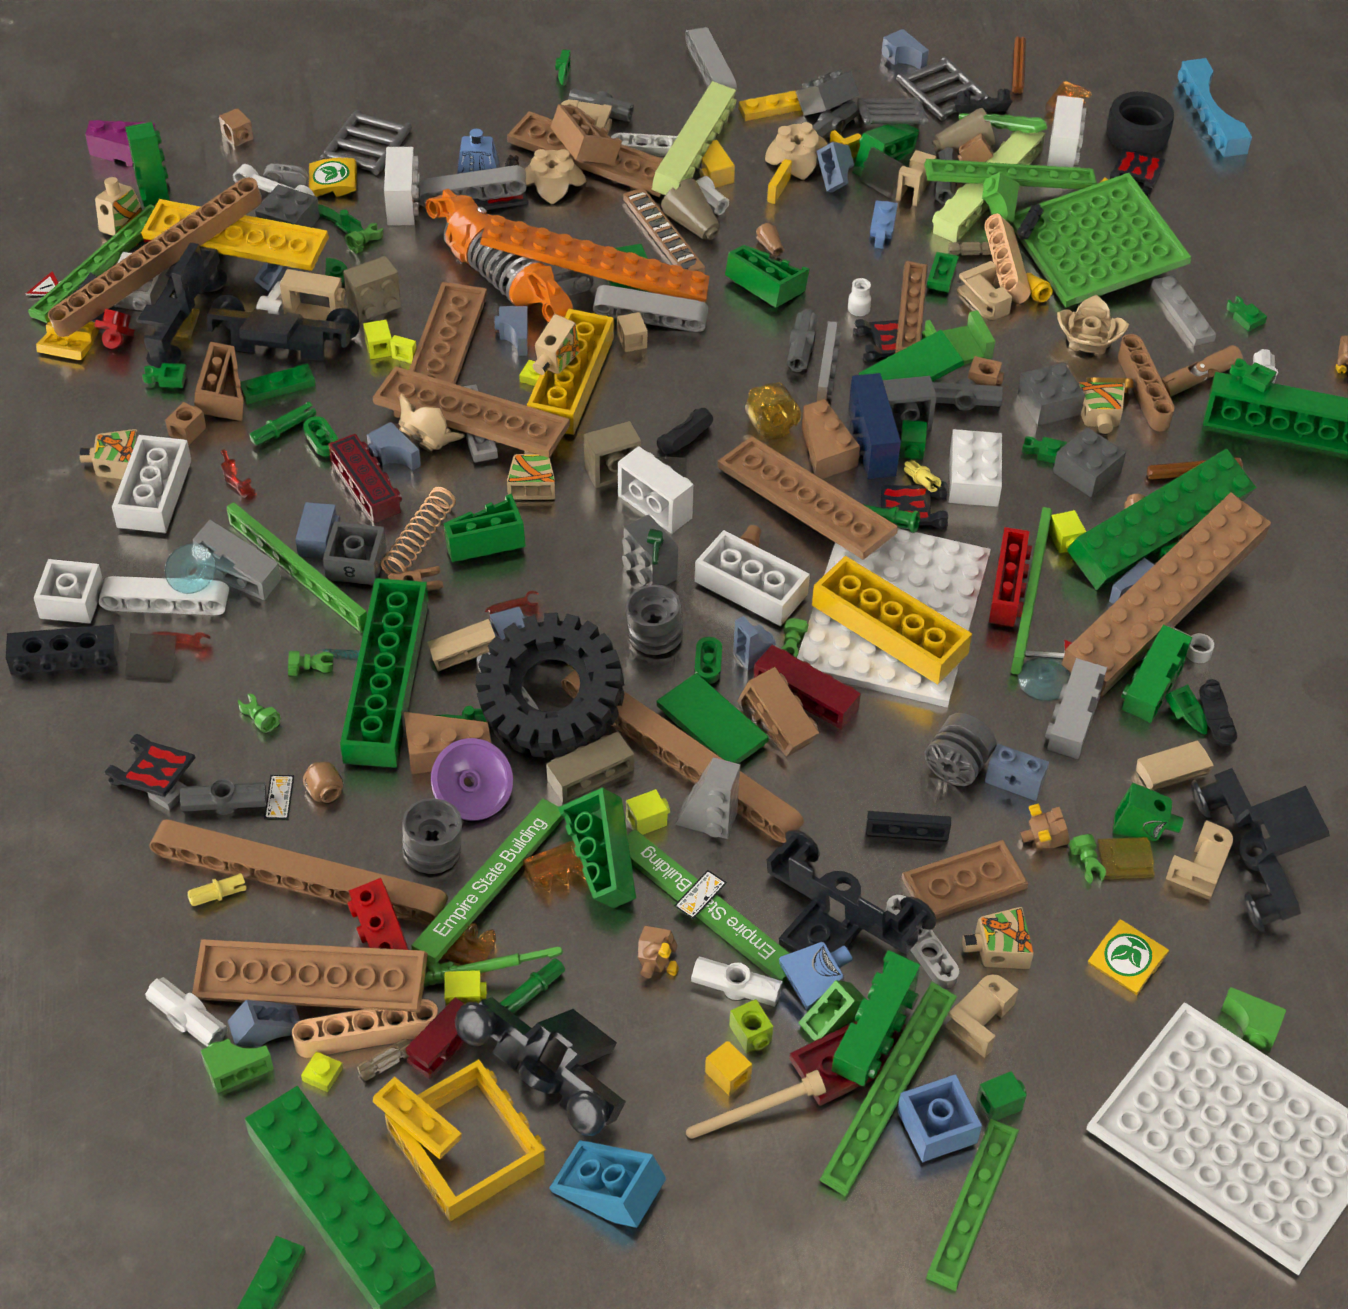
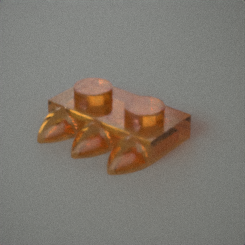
(1069, 90)
(552, 865)
(471, 949)

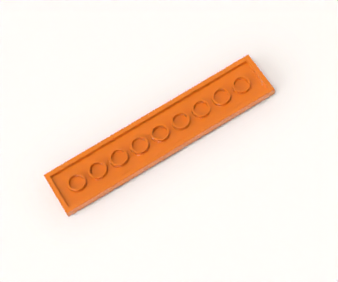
(593, 259)

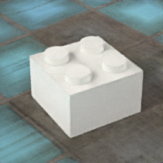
(68, 591)

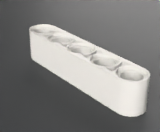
(157, 596)

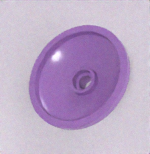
(486, 769)

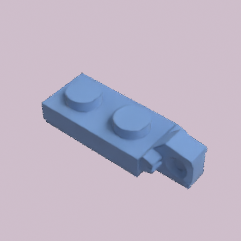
(883, 222)

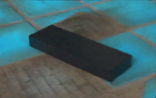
(908, 825)

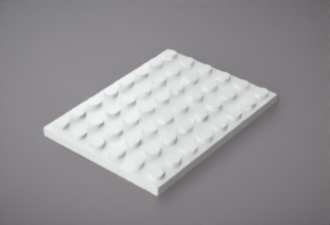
(930, 569)
(1233, 1136)

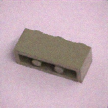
(590, 766)

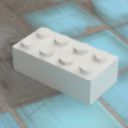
(151, 483)
(752, 577)

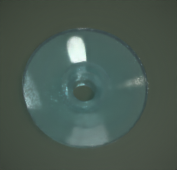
(183, 561)
(1043, 678)

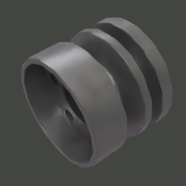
(654, 619)
(960, 749)
(431, 835)

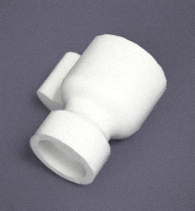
(860, 299)

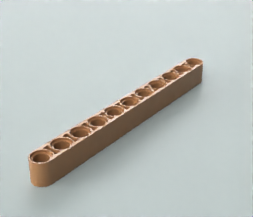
(154, 257)
(691, 760)
(290, 869)

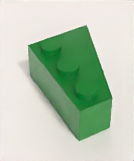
(891, 139)
(147, 162)
(765, 277)
(485, 532)
(1157, 674)

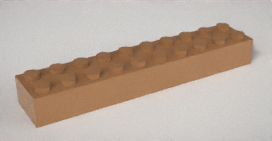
(1169, 589)

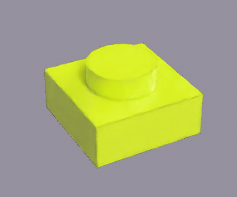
(403, 348)
(528, 374)
(322, 1071)

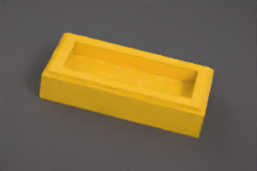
(779, 181)

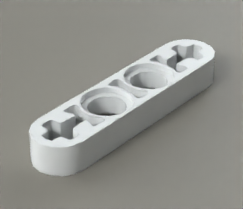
(651, 141)
(930, 964)

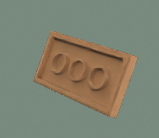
(966, 879)

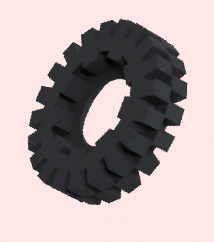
(568, 641)

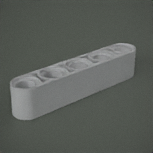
(709, 58)
(478, 184)
(653, 307)

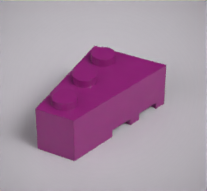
(110, 140)

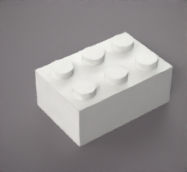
(1066, 132)
(401, 186)
(975, 468)
(655, 489)

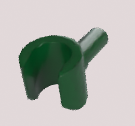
(656, 538)

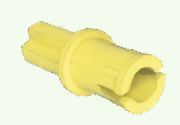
(922, 475)
(216, 890)

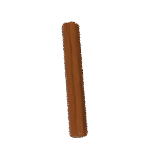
(1019, 65)
(1175, 470)

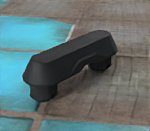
(966, 105)
(685, 432)
(1217, 713)

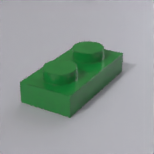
(942, 272)

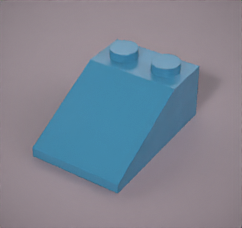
(610, 1181)

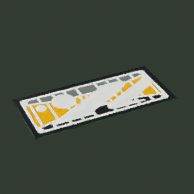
(279, 797)
(700, 894)

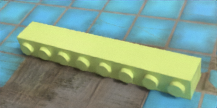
(695, 138)
(967, 204)

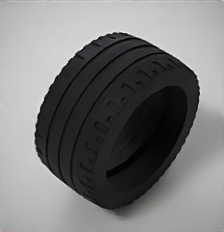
(1141, 107)

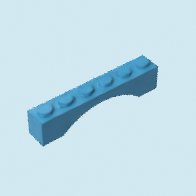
(1228, 133)

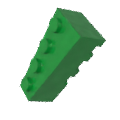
(602, 845)

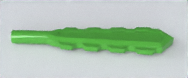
(1019, 123)

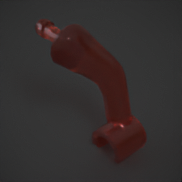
(228, 468)
(519, 602)
(186, 638)

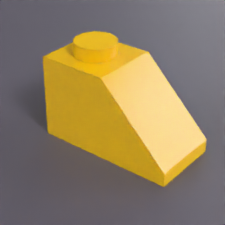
(717, 165)

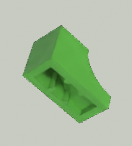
(1001, 195)
(832, 1010)
(1256, 1018)
(233, 1065)

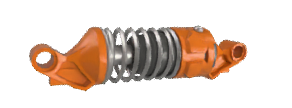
(526, 283)

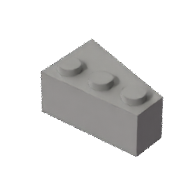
(1076, 709)
(713, 800)

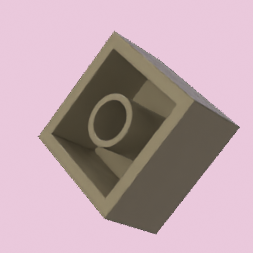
(372, 288)
(605, 449)

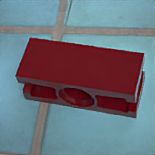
(436, 1042)

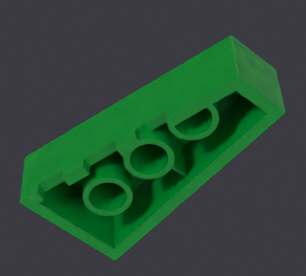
(878, 1019)

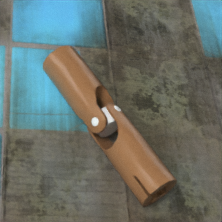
(1200, 371)

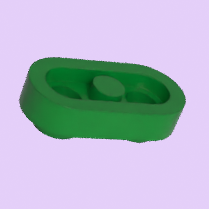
(319, 434)
(707, 664)

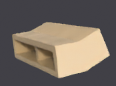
(461, 645)
(1174, 765)

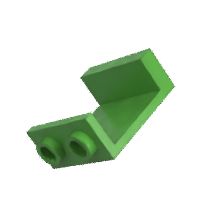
(968, 340)

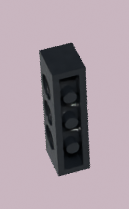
(62, 649)

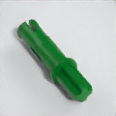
(281, 424)
(534, 985)

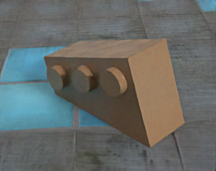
(582, 137)
(219, 385)
(828, 440)
(779, 711)
(431, 734)

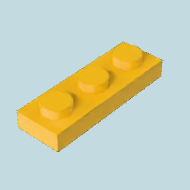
(769, 105)
(417, 1117)

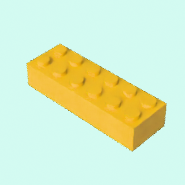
(569, 390)
(891, 619)

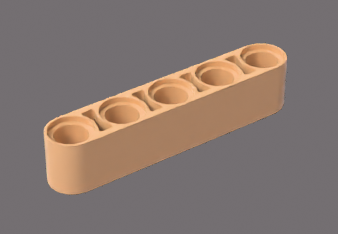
(1007, 258)
(351, 1024)

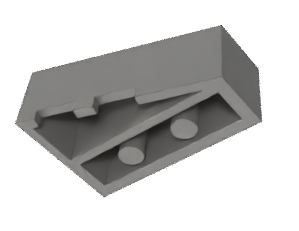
(238, 562)

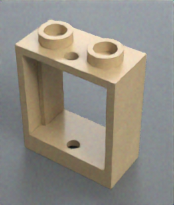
(310, 283)

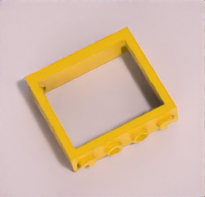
(517, 1123)

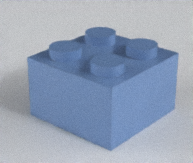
(939, 1118)

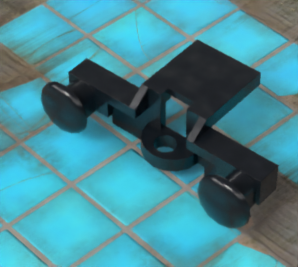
(191, 275)
(281, 331)
(1291, 824)
(817, 926)
(585, 1098)

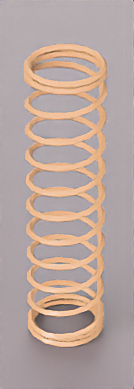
(431, 495)

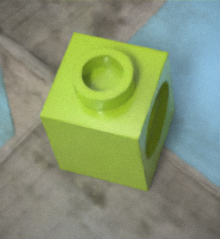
(751, 1015)

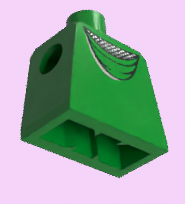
(1145, 814)

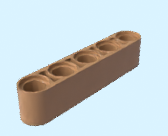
(1147, 383)

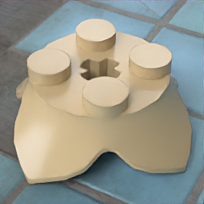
(796, 144)
(553, 173)
(1091, 326)
(425, 425)

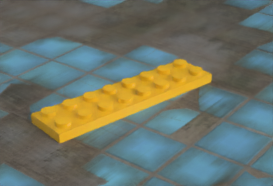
(248, 237)

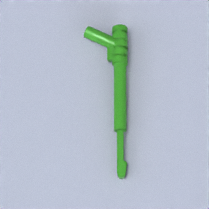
(437, 970)

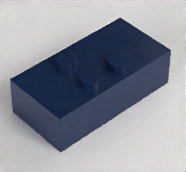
(874, 426)

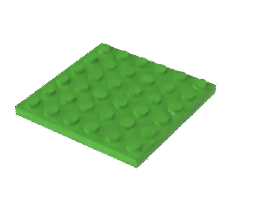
(1101, 240)

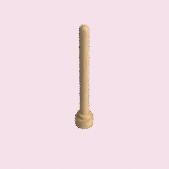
(810, 1085)

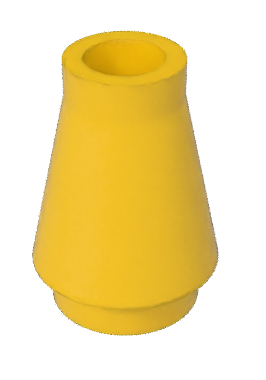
(1039, 288)

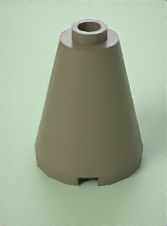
(965, 130)
(691, 209)

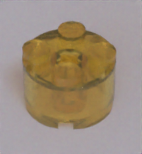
(772, 410)

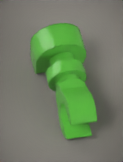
(356, 239)
(794, 631)
(316, 662)
(264, 718)
(1085, 847)

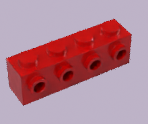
(1009, 576)
(377, 916)

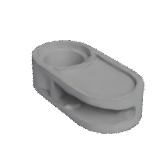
(289, 175)
(569, 284)

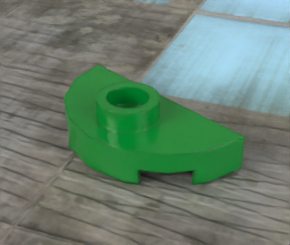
(335, 269)

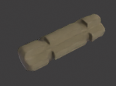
(969, 248)
(383, 1060)

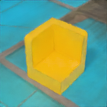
(851, 141)
(728, 1068)

